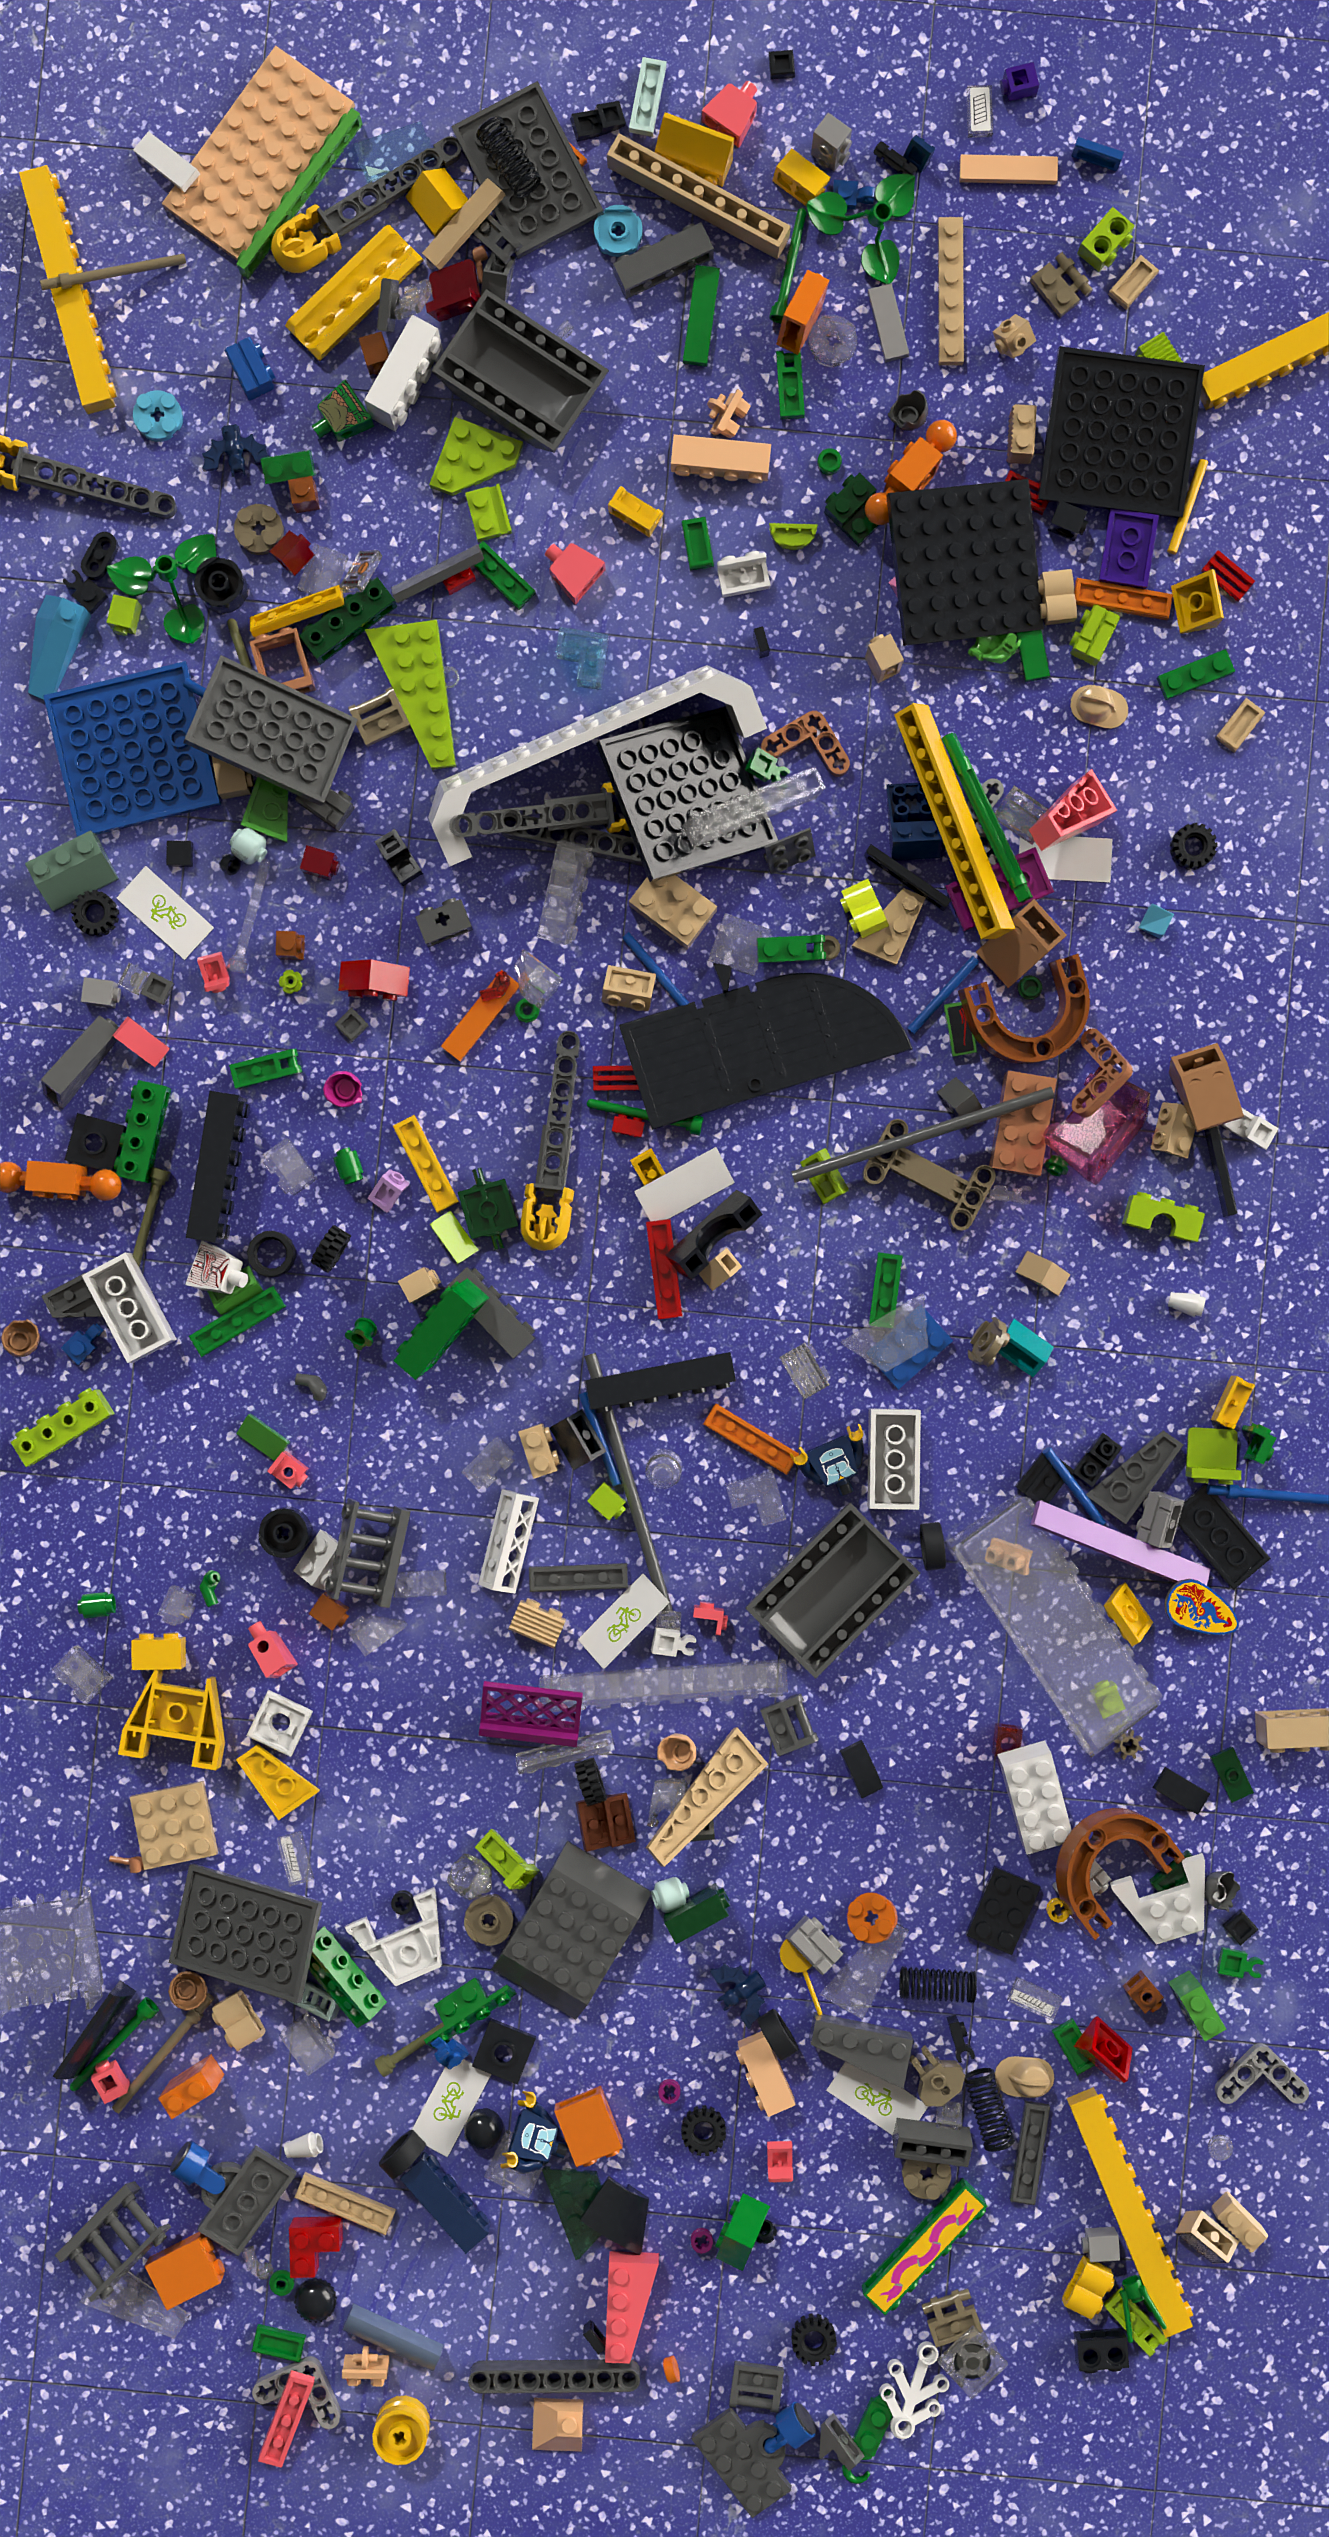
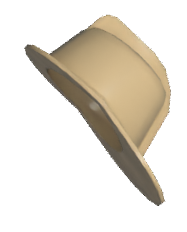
(1099, 706)
(1024, 2076)

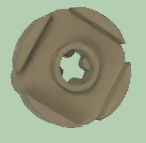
(248, 518)
(988, 1341)
(485, 1933)
(927, 2187)

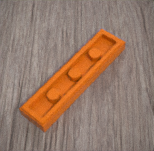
(1123, 598)
(476, 1022)
(750, 1438)

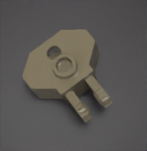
(936, 2076)

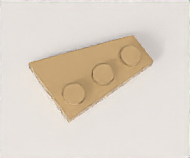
(901, 917)

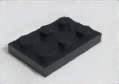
(1003, 1910)

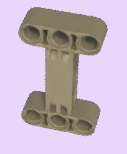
(932, 1178)

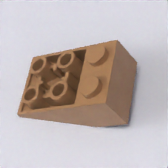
(1024, 946)
(1206, 1087)

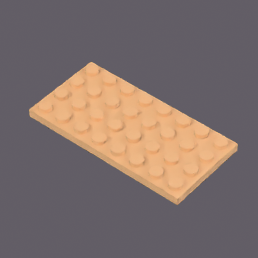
(258, 152)

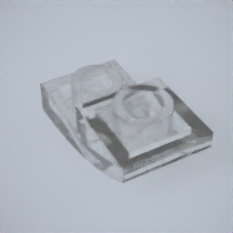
(420, 1583)

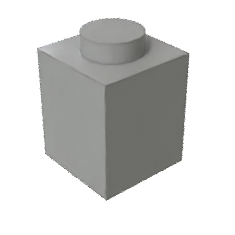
(100, 993)
(1101, 2244)

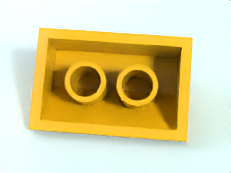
(695, 148)

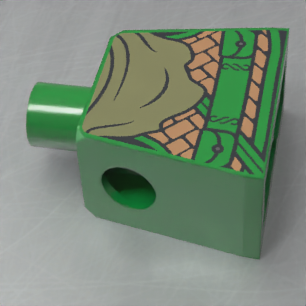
(342, 414)

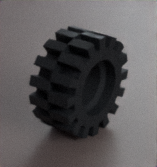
(1206, 839)
(105, 923)
(330, 1248)
(590, 1782)
(703, 2145)
(813, 2354)

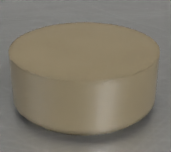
(831, 947)

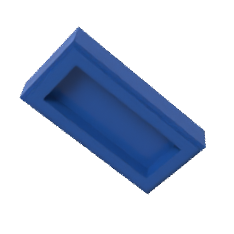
(1097, 154)

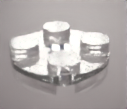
(840, 352)

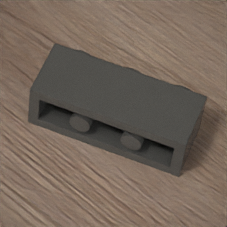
(932, 2144)

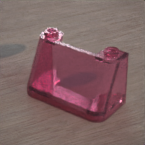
(1097, 1141)

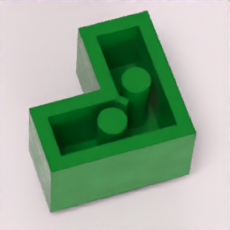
(741, 2233)

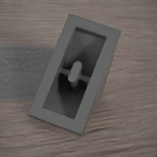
(959, 1098)

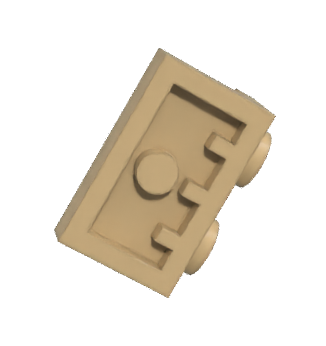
(628, 988)

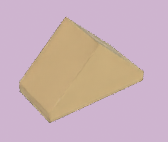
(1043, 1272)

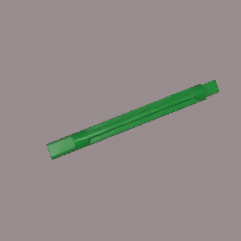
(987, 818)

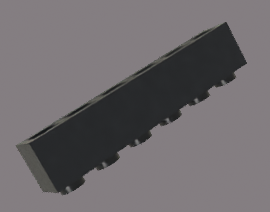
(658, 1381)

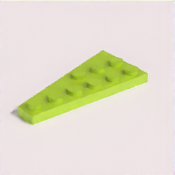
(415, 670)

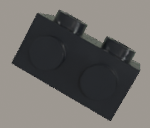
(577, 1439)

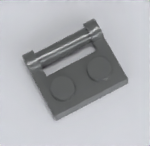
(781, 1728)
(757, 2379)

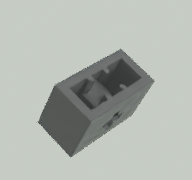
(457, 923)

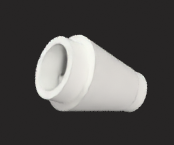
(1188, 1303)
(305, 2146)

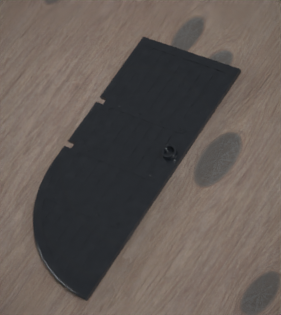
(756, 1043)

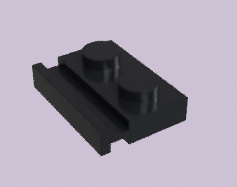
(1041, 1480)

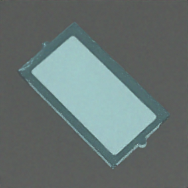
(390, 150)

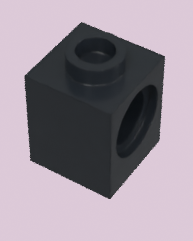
(1068, 521)

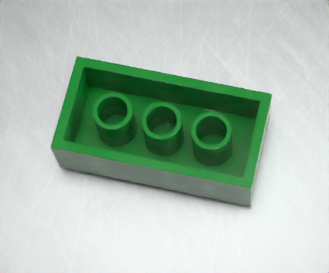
(440, 1328)

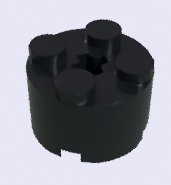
(224, 571)
(285, 1546)

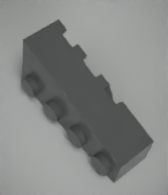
(865, 2045)

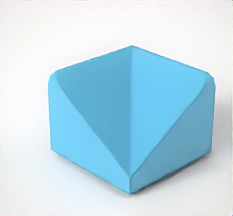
(1156, 921)

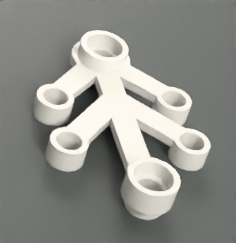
(913, 2394)

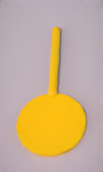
(796, 1962)

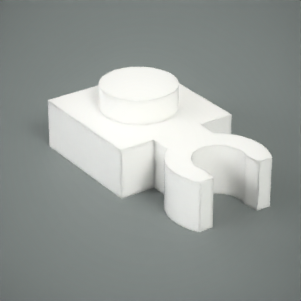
(669, 1641)

